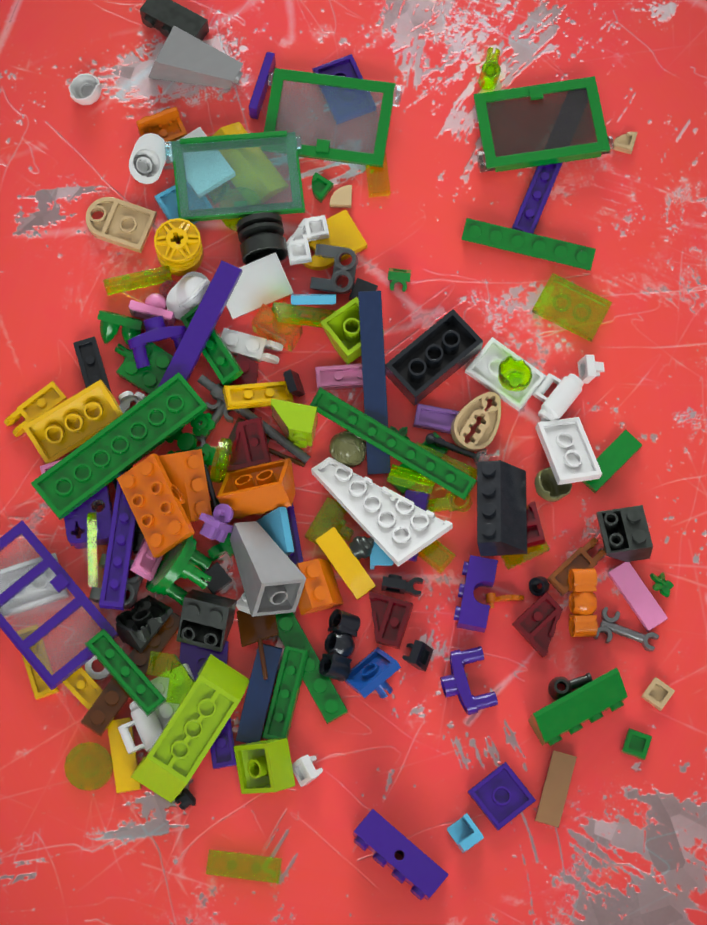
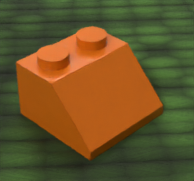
(320, 587)

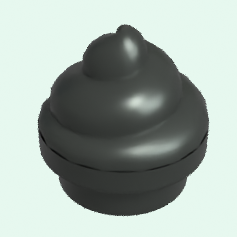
(361, 547)

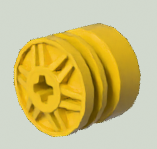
(179, 257)

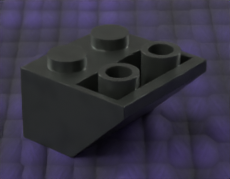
(625, 533)
(206, 620)

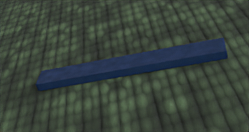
(373, 373)

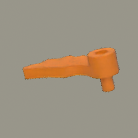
(491, 598)

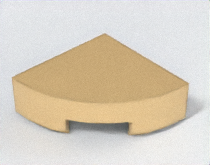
(625, 142)
(342, 197)

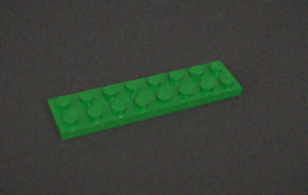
(119, 446)

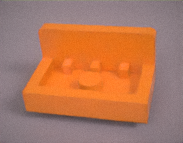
(165, 124)

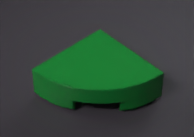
(321, 187)

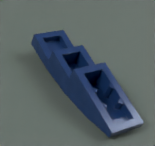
(258, 696)

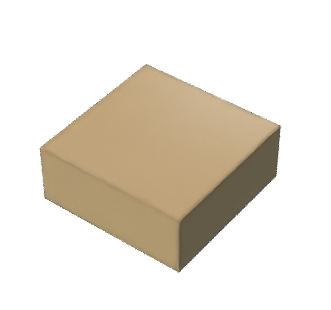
(657, 693)

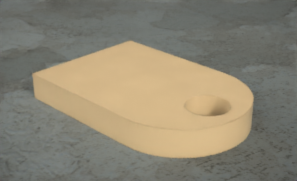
(121, 223)

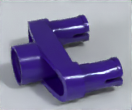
(155, 331)
(458, 685)

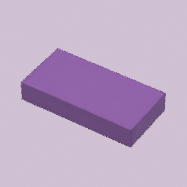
(434, 418)

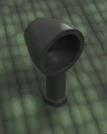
(569, 685)

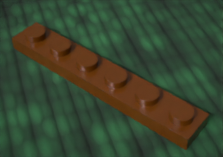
(114, 696)

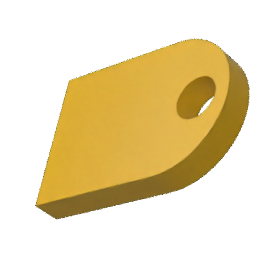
(341, 233)

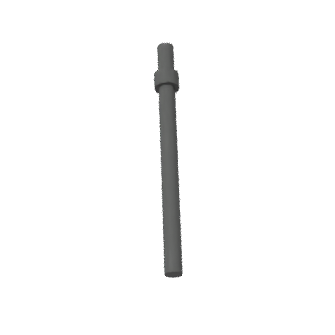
(217, 392)

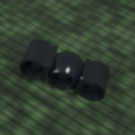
(339, 645)

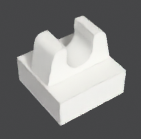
(589, 368)
(305, 770)

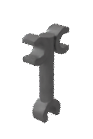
(220, 409)
(608, 626)

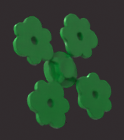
(188, 441)

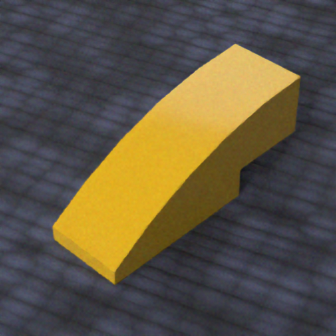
(345, 563)

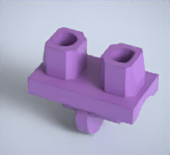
(216, 526)

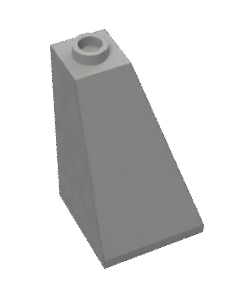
(194, 62)
(266, 572)

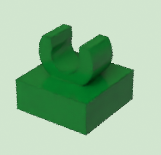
(399, 275)

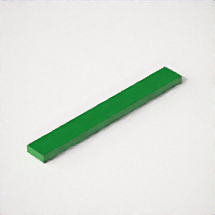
(393, 444)

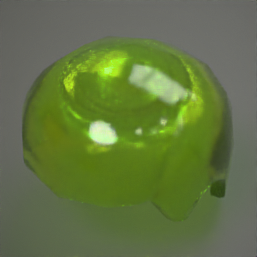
(514, 374)

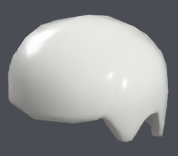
(85, 89)

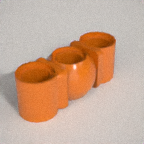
(582, 602)

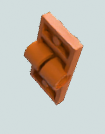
(156, 505)

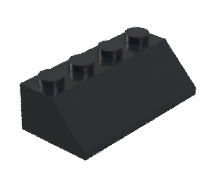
(501, 509)

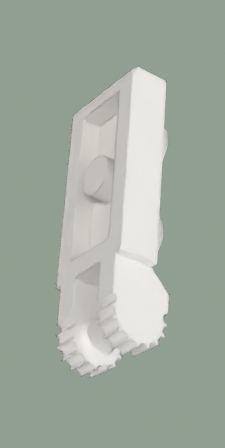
(250, 346)

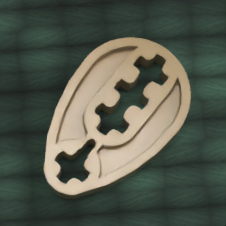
(466, 418)

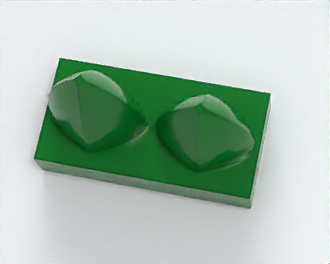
(111, 322)

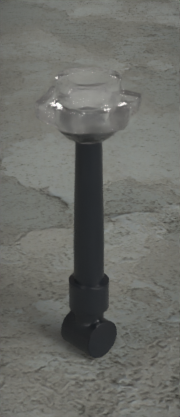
(439, 442)

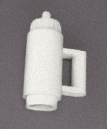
(561, 397)
(147, 728)

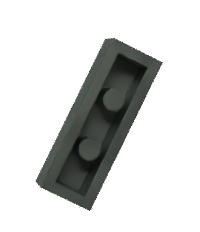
(167, 13)

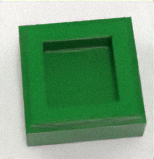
(636, 744)

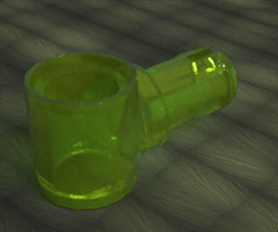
(490, 70)
(448, 503)

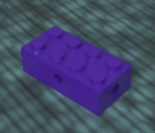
(387, 841)

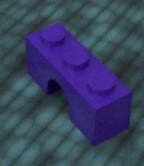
(471, 613)

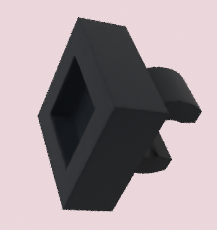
(419, 655)

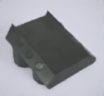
(142, 622)

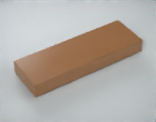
(555, 789)

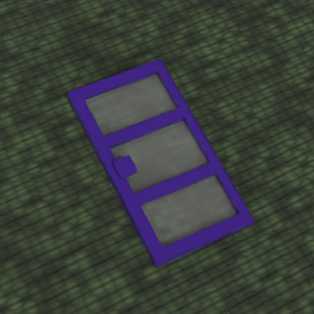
(44, 608)

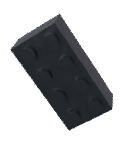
(433, 357)

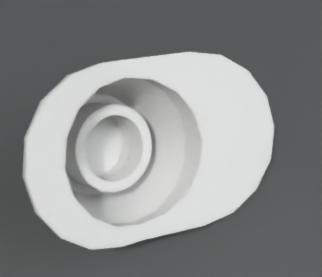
(147, 158)
(187, 293)

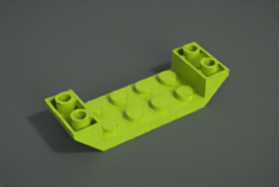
(192, 729)

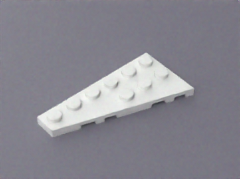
(383, 514)

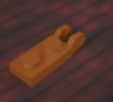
(578, 560)

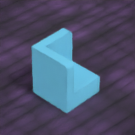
(379, 557)
(465, 833)

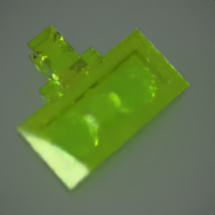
(329, 516)

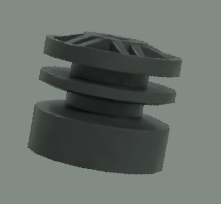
(261, 236)

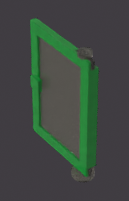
(541, 125)

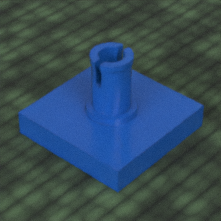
(372, 674)

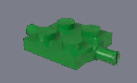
(148, 377)

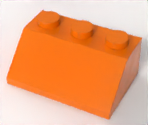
(188, 474)
(258, 488)

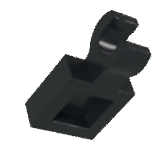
(395, 584)

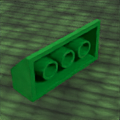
(578, 707)

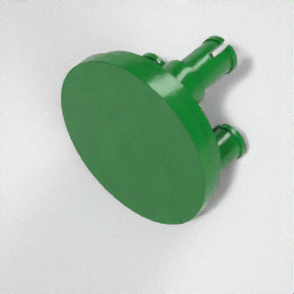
(177, 564)

